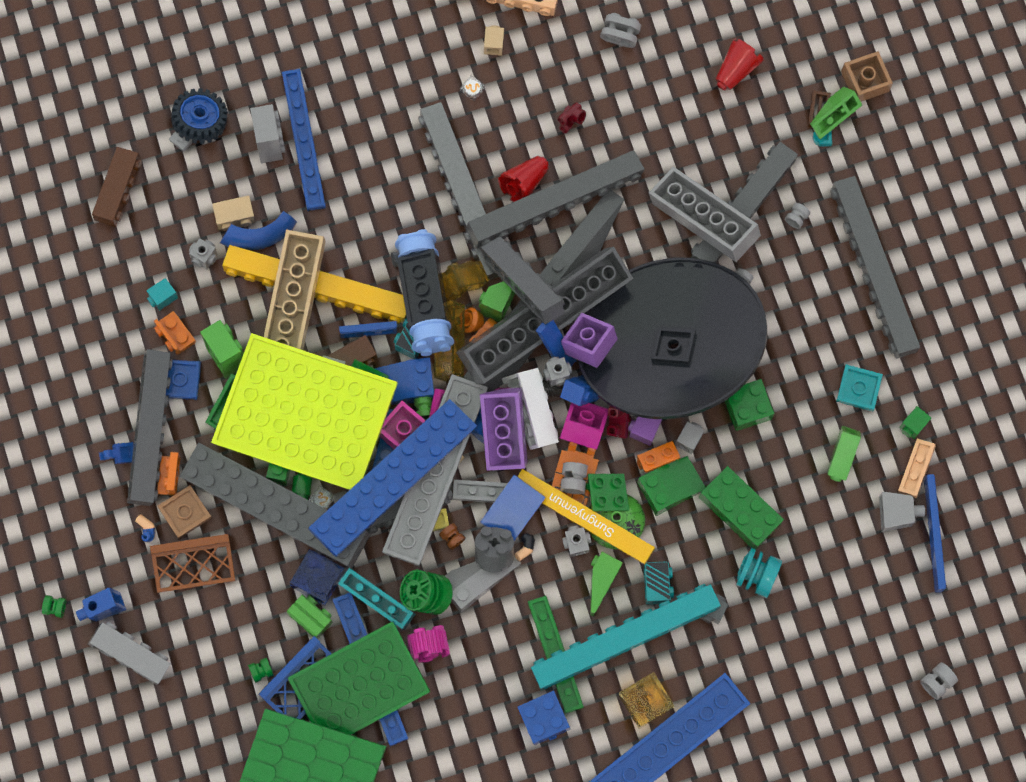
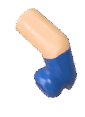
(148, 528)

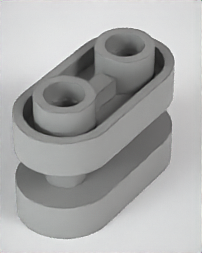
(620, 30)

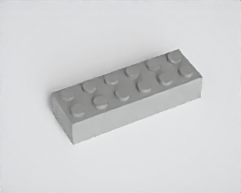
(704, 214)

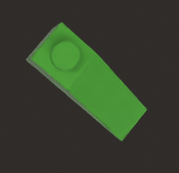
(835, 111)
(603, 575)

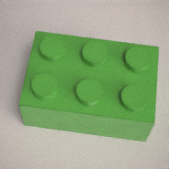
(222, 347)

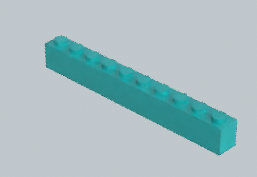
(625, 637)

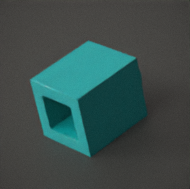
(161, 294)

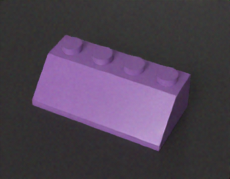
(504, 429)

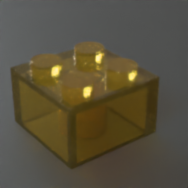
(646, 700)

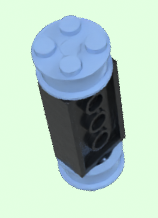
(424, 292)

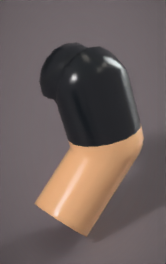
(528, 547)

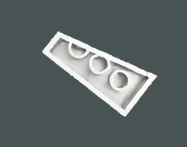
(537, 415)

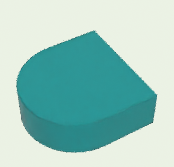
(825, 141)

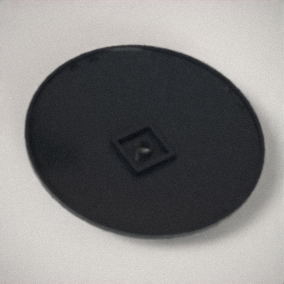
(683, 303)

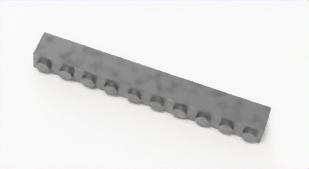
(455, 171)

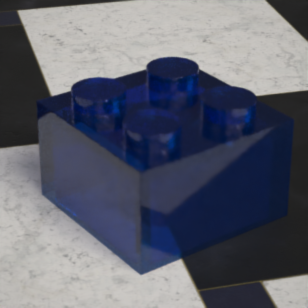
(317, 577)

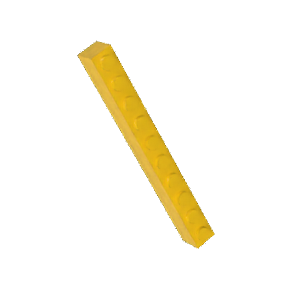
(329, 287)

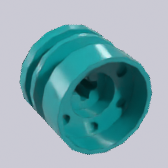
(758, 572)

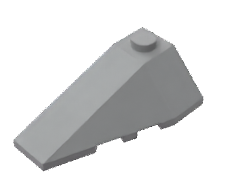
(472, 582)

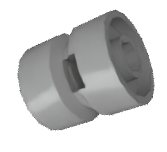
(573, 478)
(944, 676)

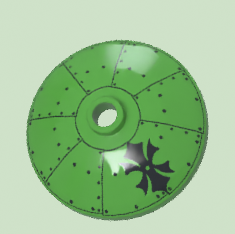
(630, 520)

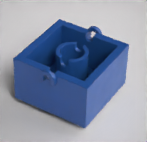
(544, 718)

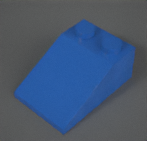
(413, 379)

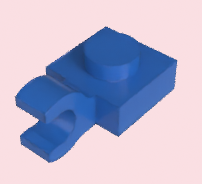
(121, 453)

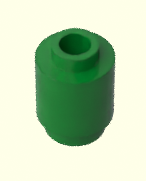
(302, 485)

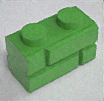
(310, 616)

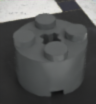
(494, 549)

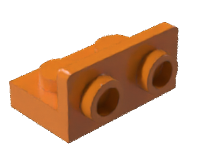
(175, 333)
(657, 457)
(169, 474)

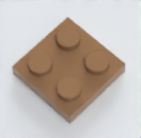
(184, 512)

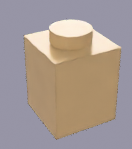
(493, 40)

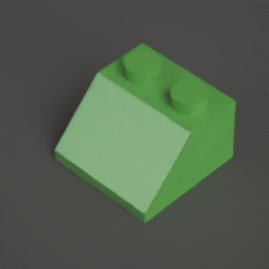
(496, 301)

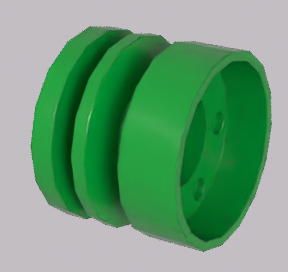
(426, 592)

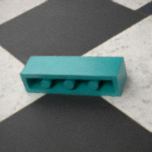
(376, 598)

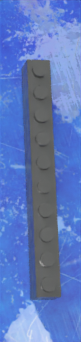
(555, 199)
(875, 267)

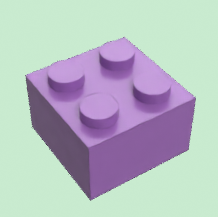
(589, 340)

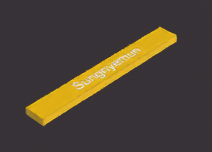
(590, 520)

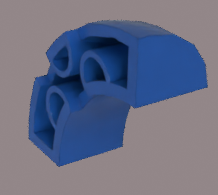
(259, 238)

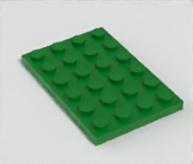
(360, 682)

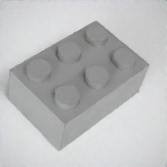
(268, 133)

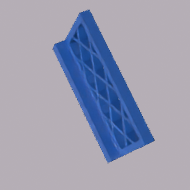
(289, 670)

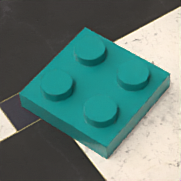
(859, 388)

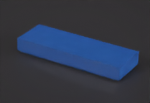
(371, 329)

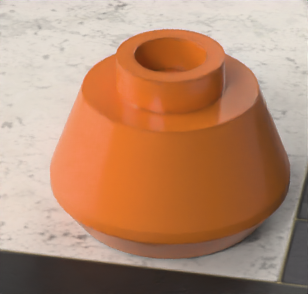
(473, 320)

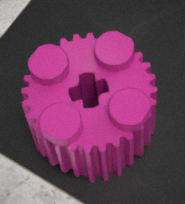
(428, 644)

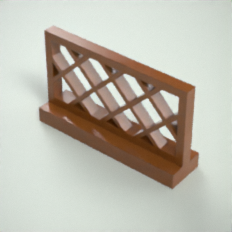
(192, 546)

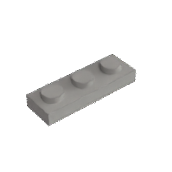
(477, 490)

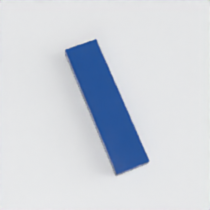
(552, 340)

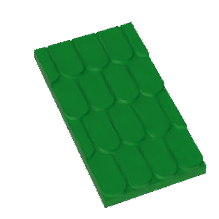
(307, 752)

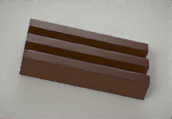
(812, 105)

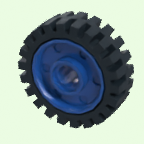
(203, 128)

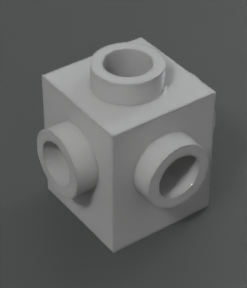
(203, 259)
(555, 377)
(580, 547)

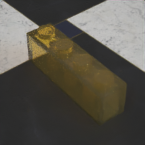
(449, 362)

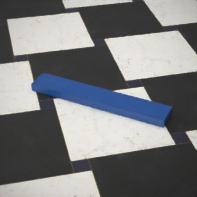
(934, 533)

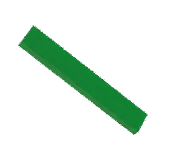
(551, 643)

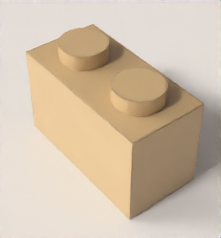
(235, 212)

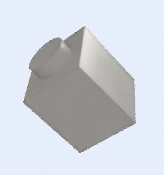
(689, 437)

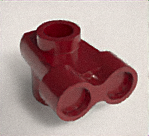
(571, 115)

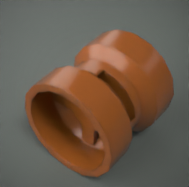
(452, 536)

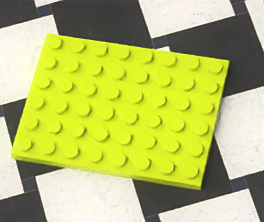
(304, 412)

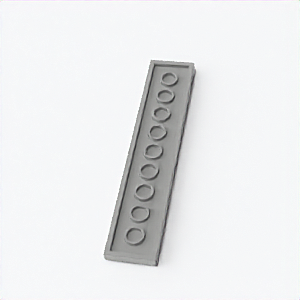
(426, 498)

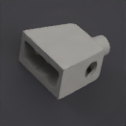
(898, 511)

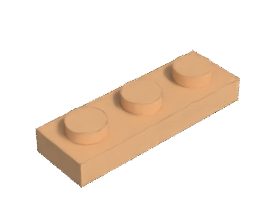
(917, 468)

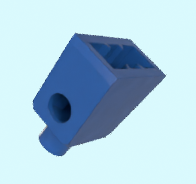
(101, 605)

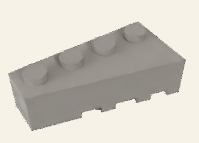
(129, 652)

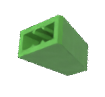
(843, 453)

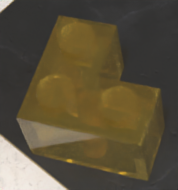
(463, 278)

